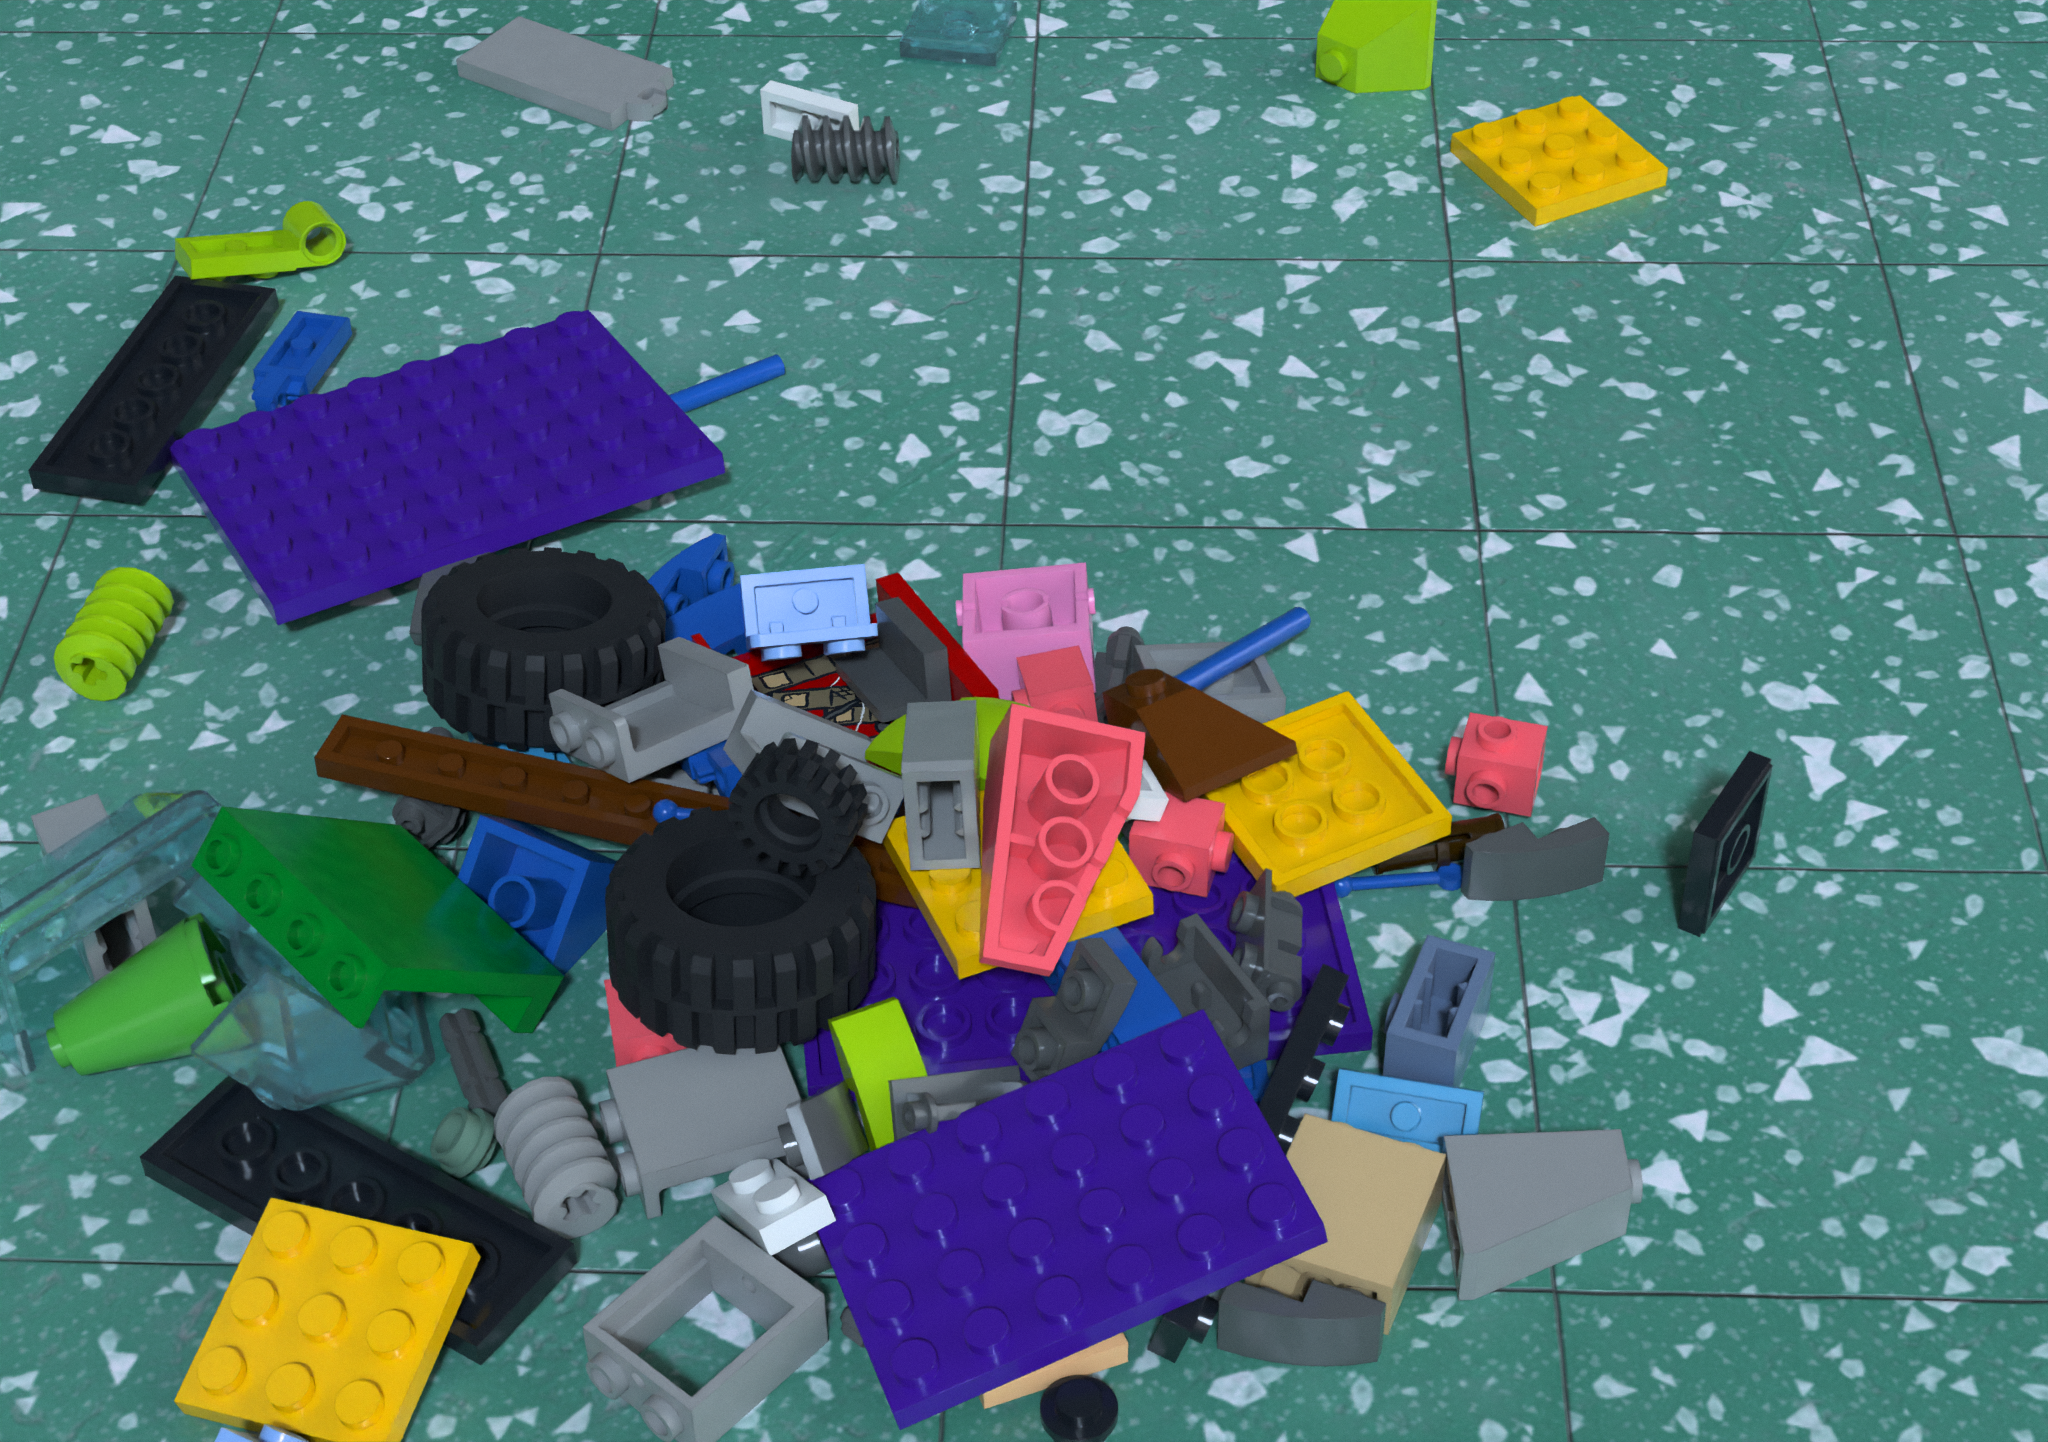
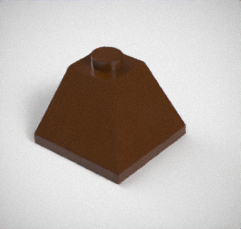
(1190, 736)

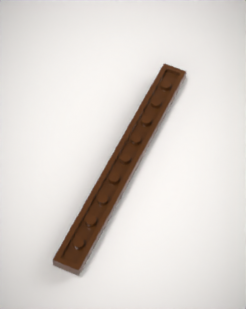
(528, 788)

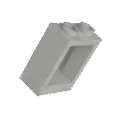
(749, 1279)

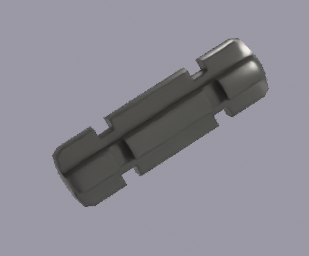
(472, 1061)

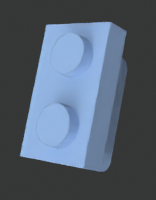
(806, 609)

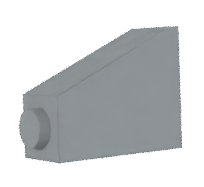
(942, 785)
(1532, 1201)

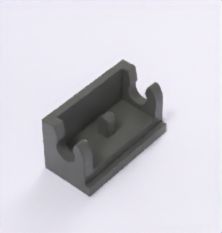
(1208, 978)

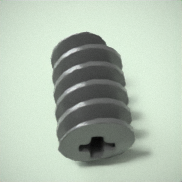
(845, 149)

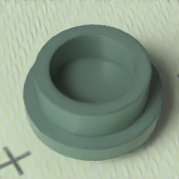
(464, 1141)

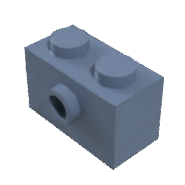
(1439, 1013)

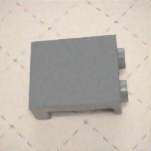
(770, 720)
(660, 723)
(695, 1117)

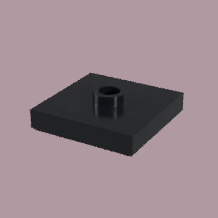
(1725, 844)

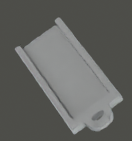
(568, 74)

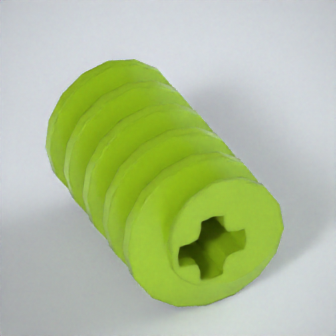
(112, 633)

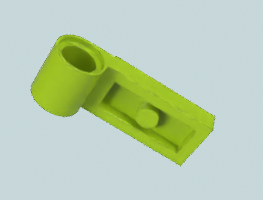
(264, 252)

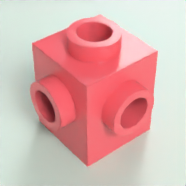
(1497, 763)

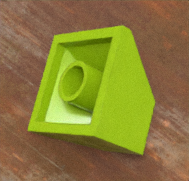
(1377, 45)

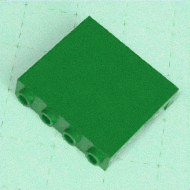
(370, 914)

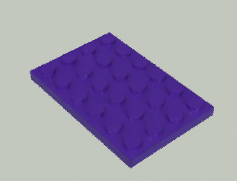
(1060, 1217)

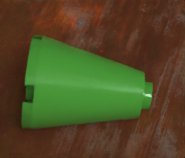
(147, 1004)

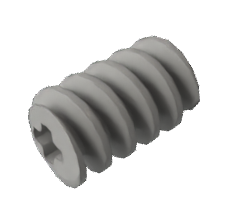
(557, 1157)

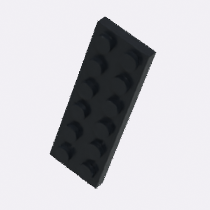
(154, 390)
(240, 1153)

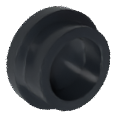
(1079, 1410)

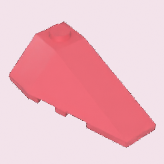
(1049, 825)

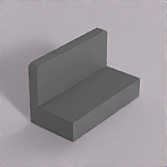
(904, 668)

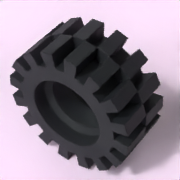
(811, 780)

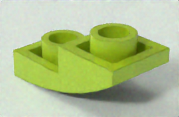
(873, 1048)

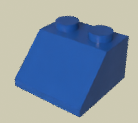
(539, 886)

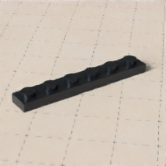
(1291, 1078)

